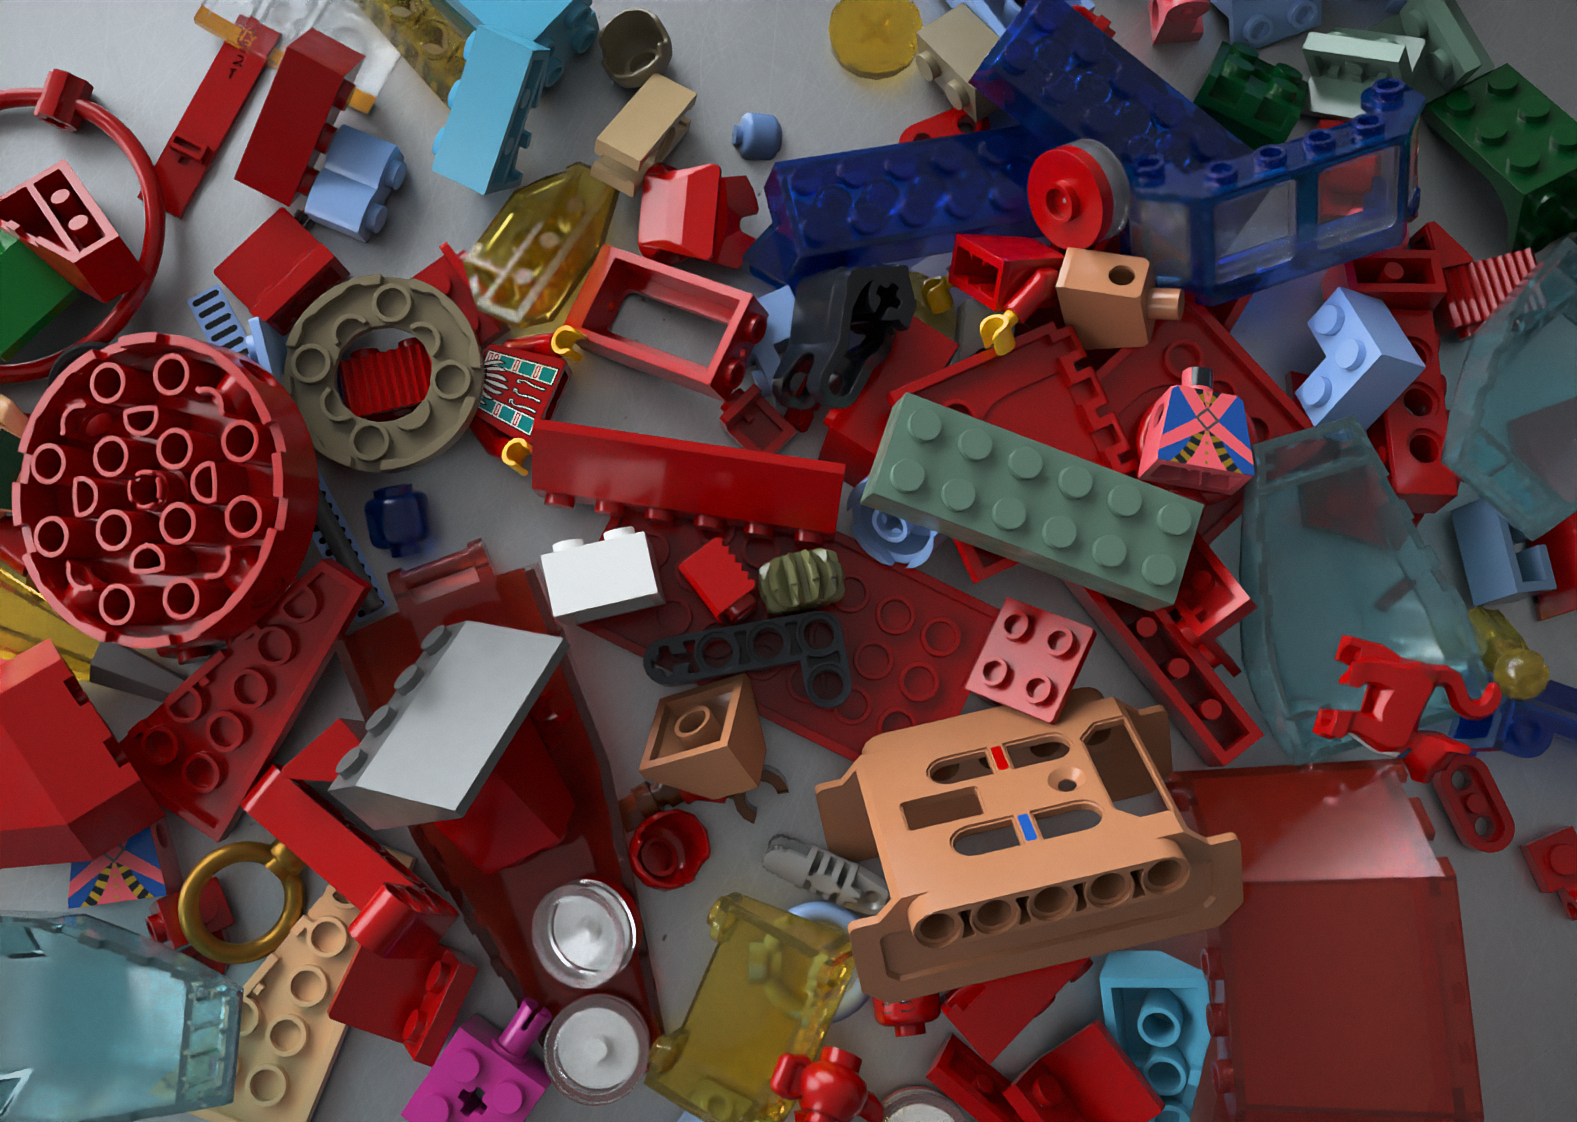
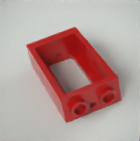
(622, 273)

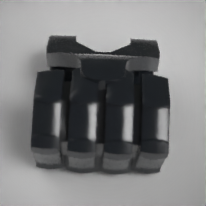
(826, 308)

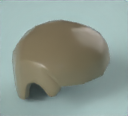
(634, 47)

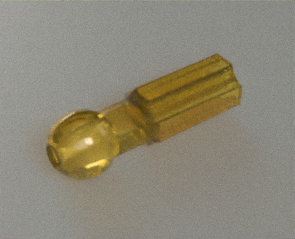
(1508, 656)

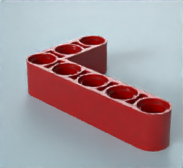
(398, 910)

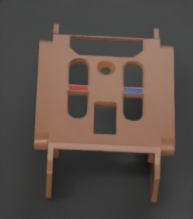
(1033, 903)

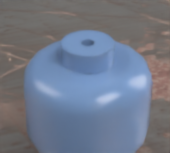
(757, 136)

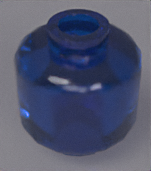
(399, 519)

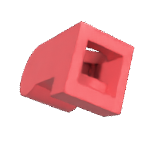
(1176, 20)

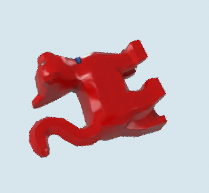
(1394, 706)

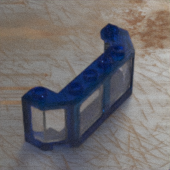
(1283, 206)

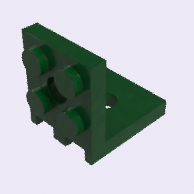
(1251, 96)

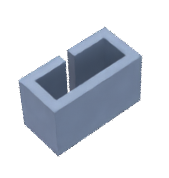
(1490, 560)

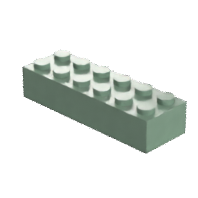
(1032, 503)

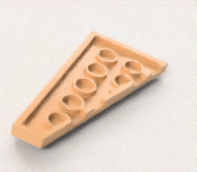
(285, 1024)

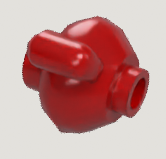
(826, 1087)

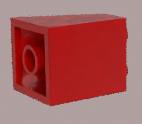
(516, 810)

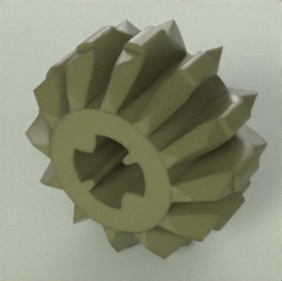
(801, 581)

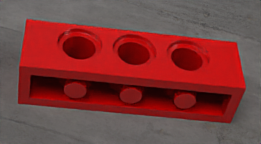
(1397, 432)

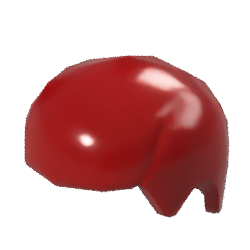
(669, 849)

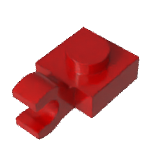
(1554, 865)

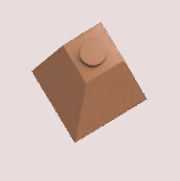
(707, 740)

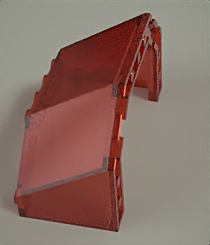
(1345, 960)

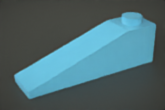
(1159, 1020)

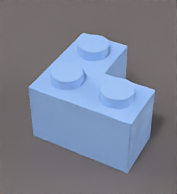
(1365, 360)

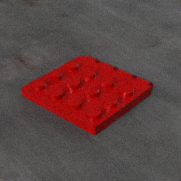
(1143, 374)
(1035, 396)

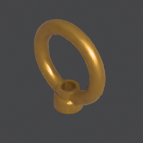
(280, 862)

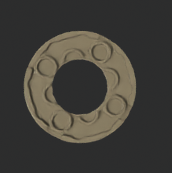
(369, 305)

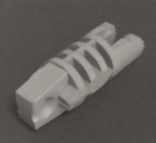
(826, 874)

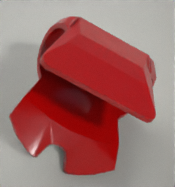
(694, 215)

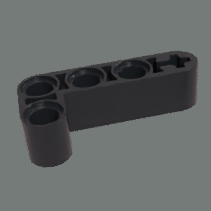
(747, 661)

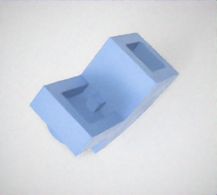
(775, 341)

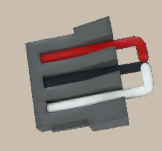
(303, 219)

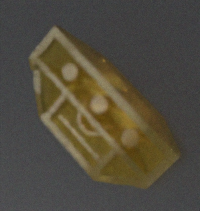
(540, 246)

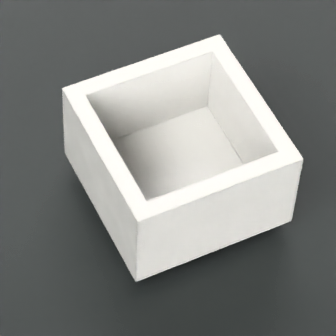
(602, 577)

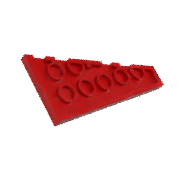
(235, 711)

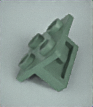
(1452, 49)
(1350, 62)

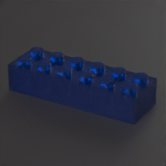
(1078, 83)
(901, 199)

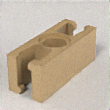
(642, 133)

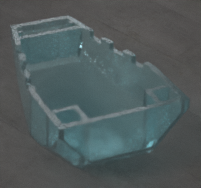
(1517, 401)
(1331, 558)
(109, 1023)

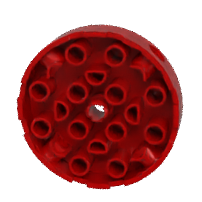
(165, 492)

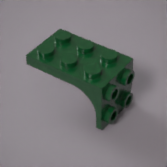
(1520, 147)

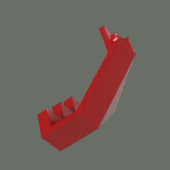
(62, 770)

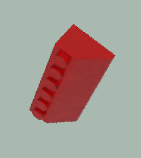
(686, 481)

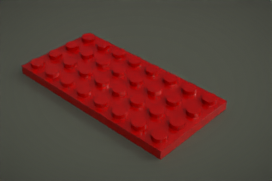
(902, 633)

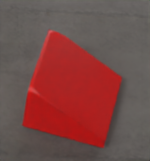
(1434, 237)

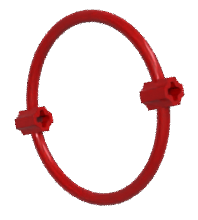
(63, 105)

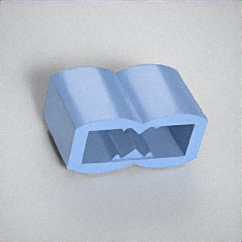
(355, 183)

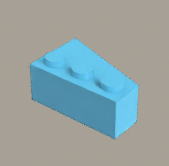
(490, 110)

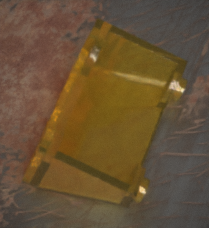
(762, 995)

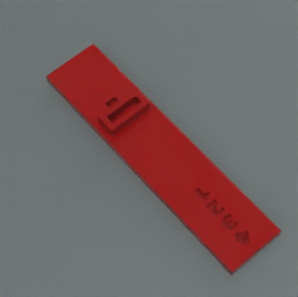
(205, 126)

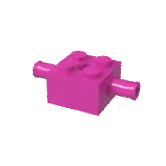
(488, 1060)

